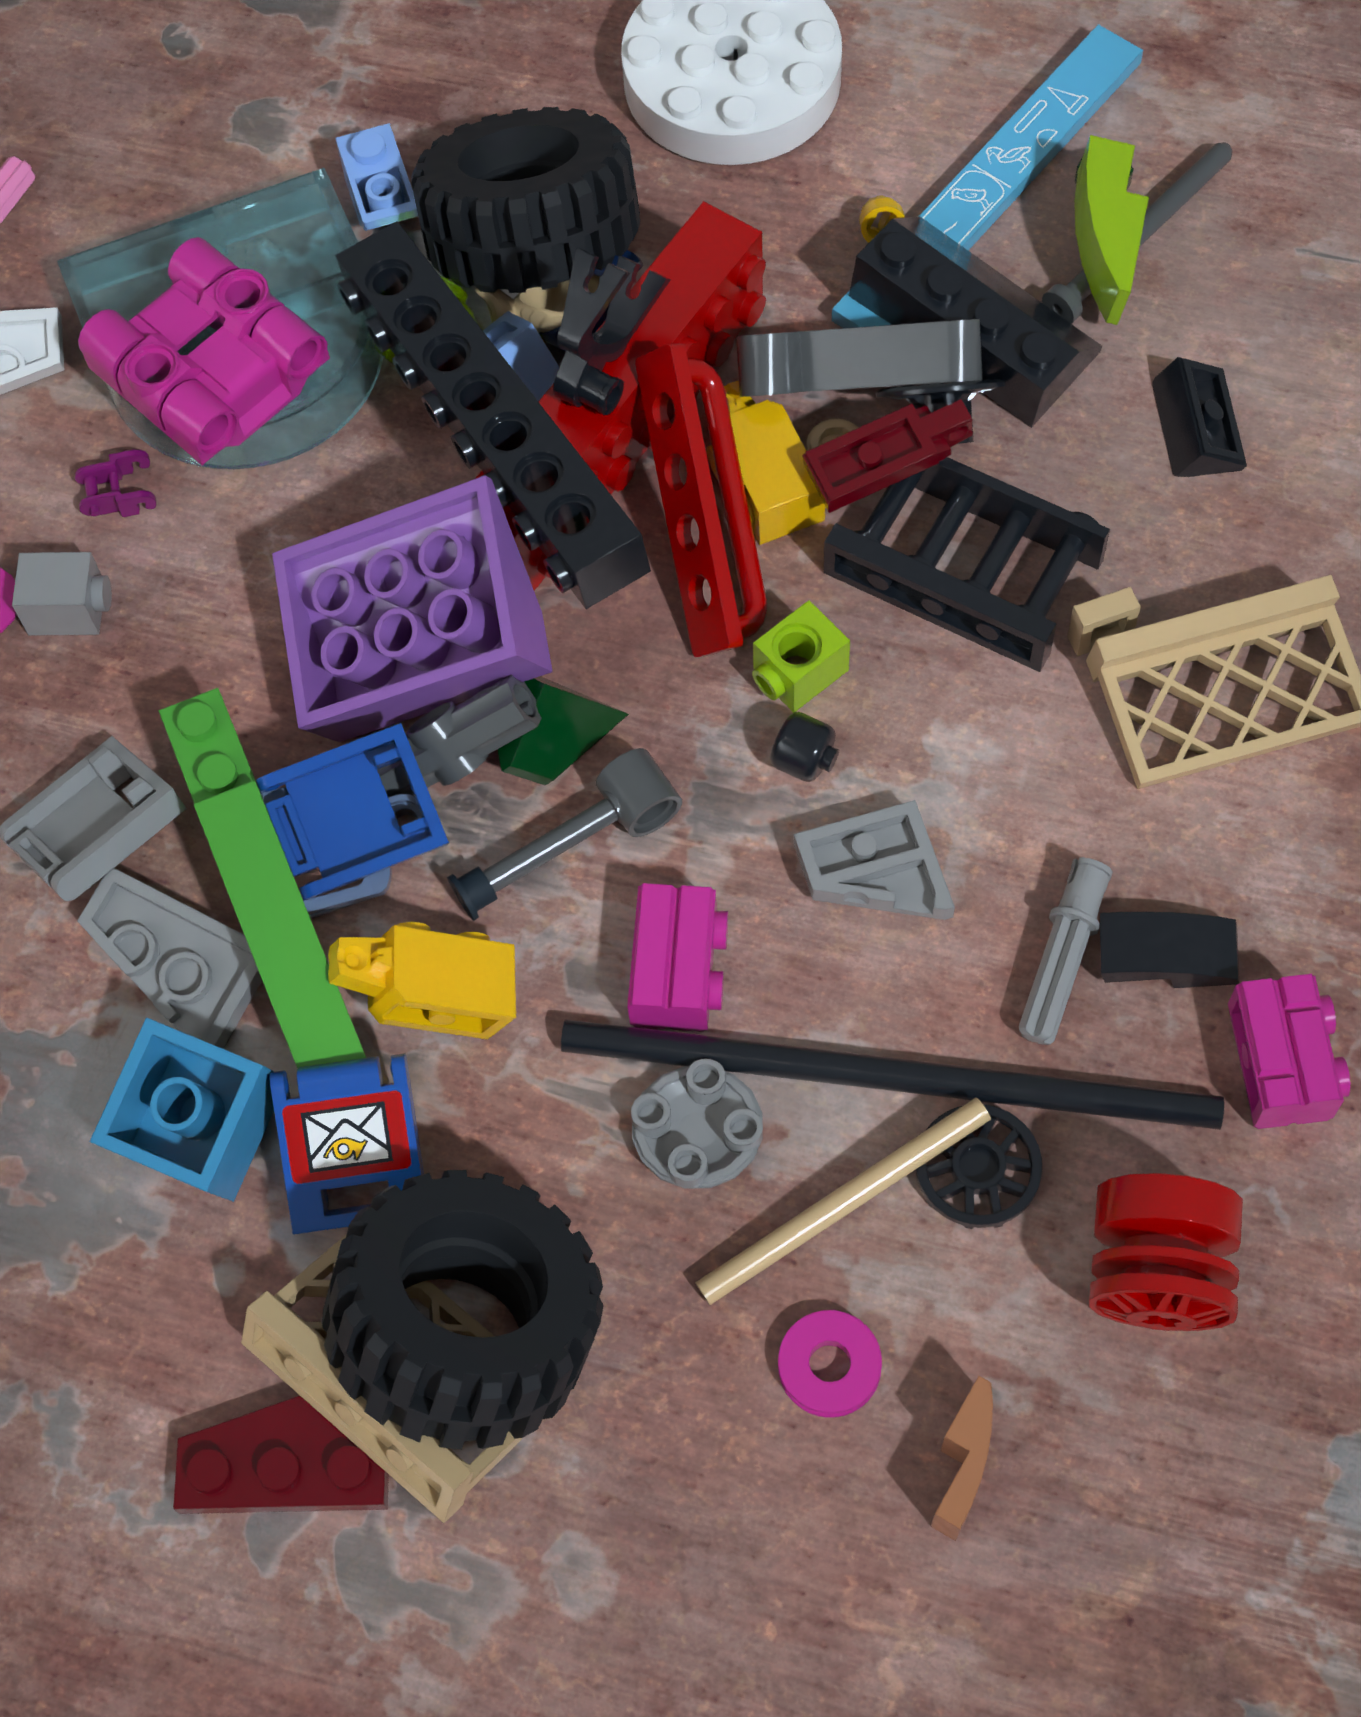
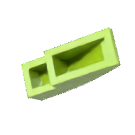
(1108, 223)

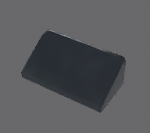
(1198, 419)

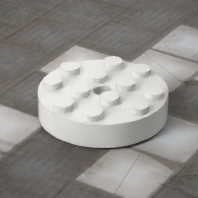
(725, 109)

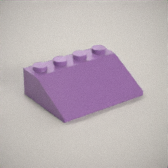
(407, 612)

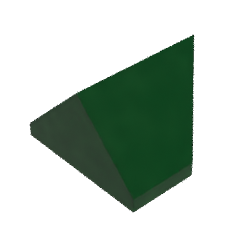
(567, 730)

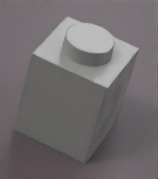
(60, 593)

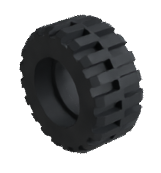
(520, 194)
(450, 1381)

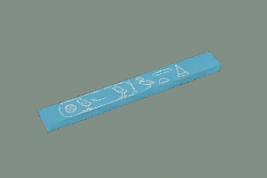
(1021, 149)

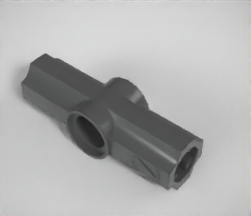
(458, 738)

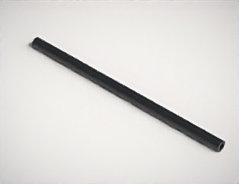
(896, 1074)

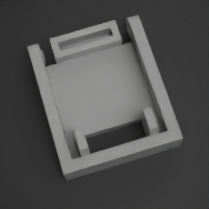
(83, 827)

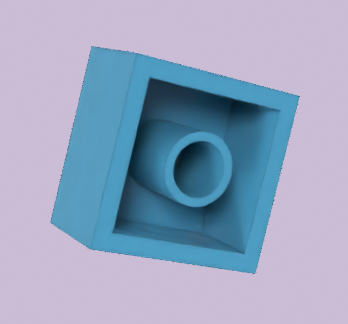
(187, 1110)

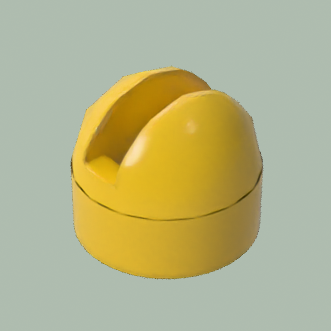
(890, 208)

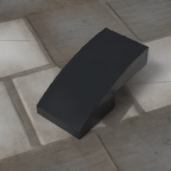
(1169, 945)

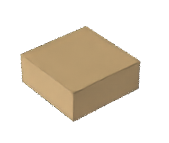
(1102, 618)

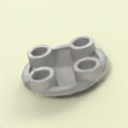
(697, 1126)

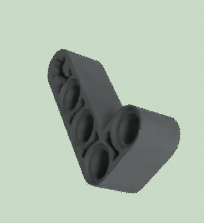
(859, 357)

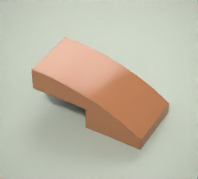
(969, 1444)

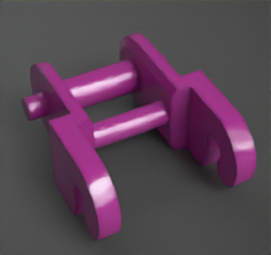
(113, 471)

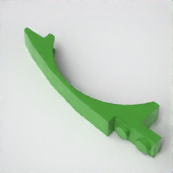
(260, 882)

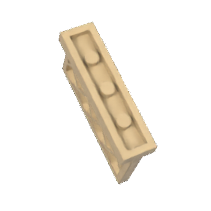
(1217, 631)
(299, 1358)

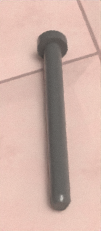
(1068, 299)

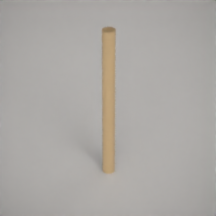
(843, 1201)

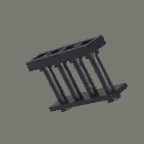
(968, 605)

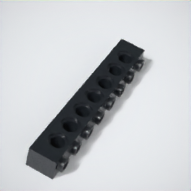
(493, 417)

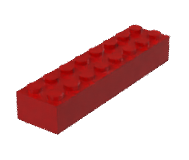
(709, 300)

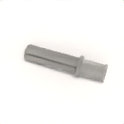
(1072, 925)

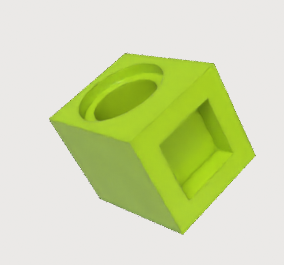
(806, 635)

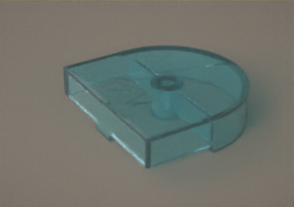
(291, 240)

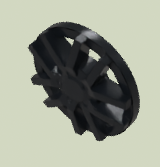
(980, 1168)

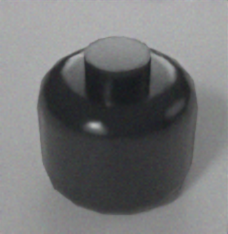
(804, 747)

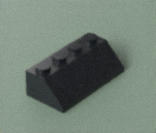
(925, 276)

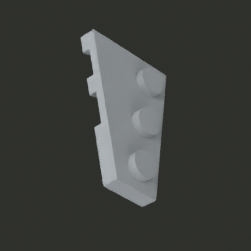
(179, 957)

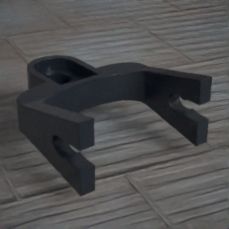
(581, 370)

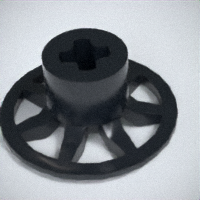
(940, 394)

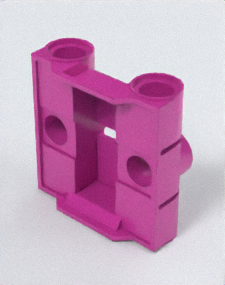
(229, 380)

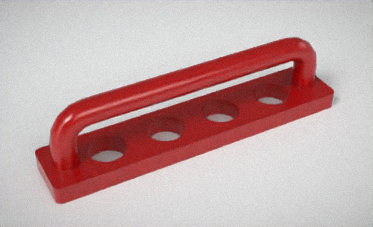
(667, 375)

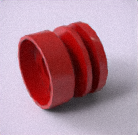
(1166, 1252)

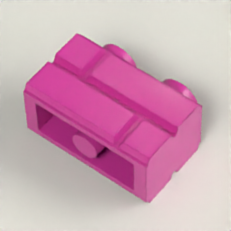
(674, 958)
(1287, 1051)

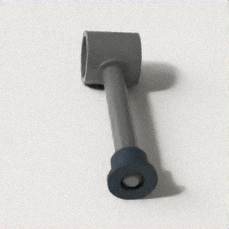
(633, 794)

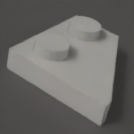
(876, 863)

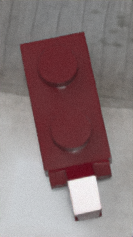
(885, 452)

